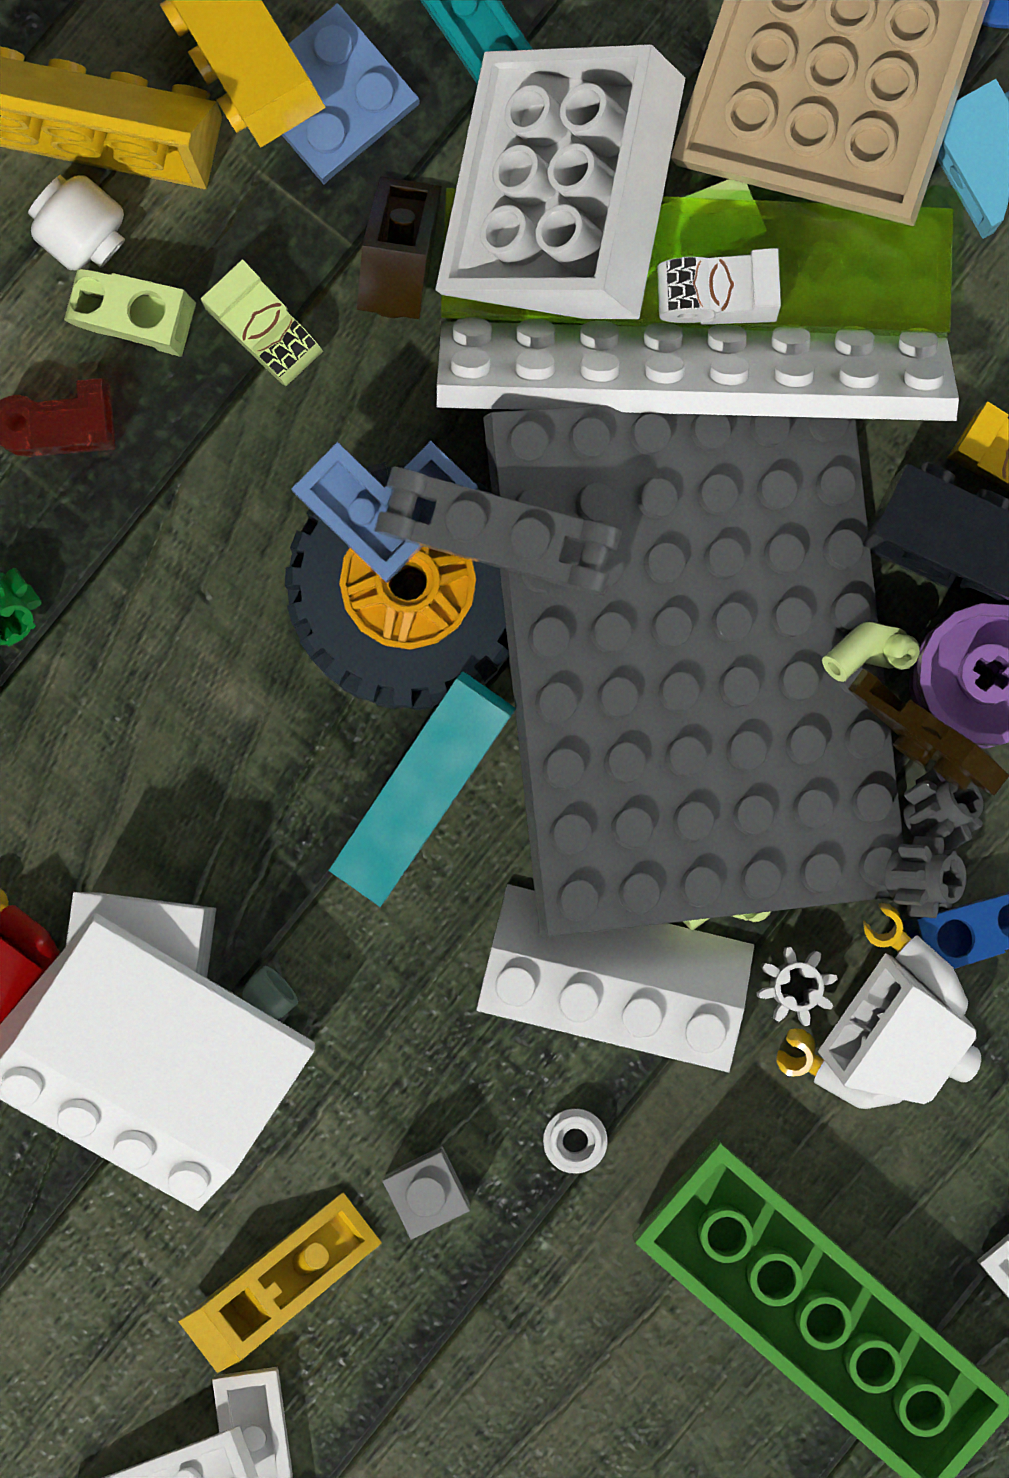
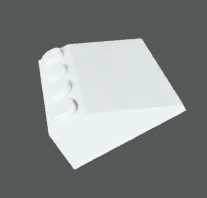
(563, 180)
(146, 1062)

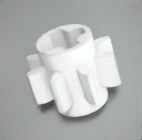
(812, 996)

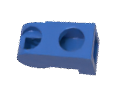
(966, 931)

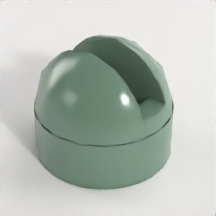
(269, 993)

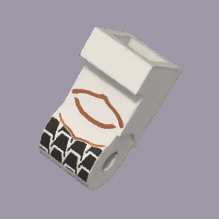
(720, 289)

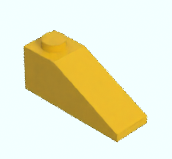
(279, 1283)

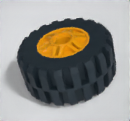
(386, 645)

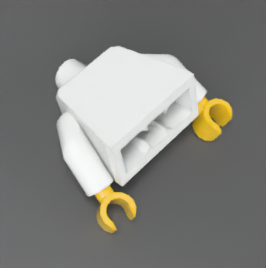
(897, 1033)

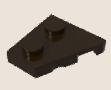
(928, 738)

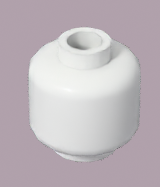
(77, 222)

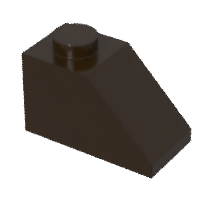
(398, 248)

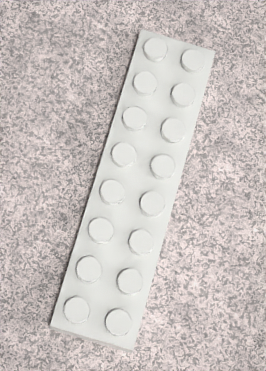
(695, 370)

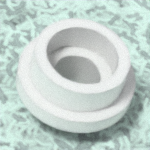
(575, 1161)

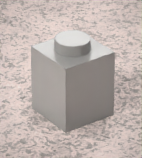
(426, 1192)

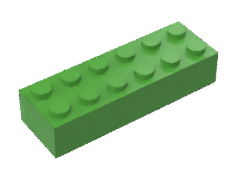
(822, 1318)

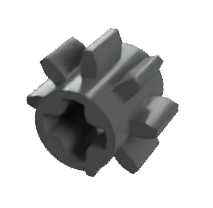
(943, 810)
(925, 877)

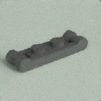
(497, 531)

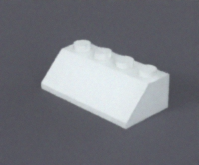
(627, 987)

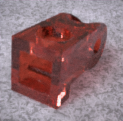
(59, 425)

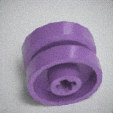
(945, 679)

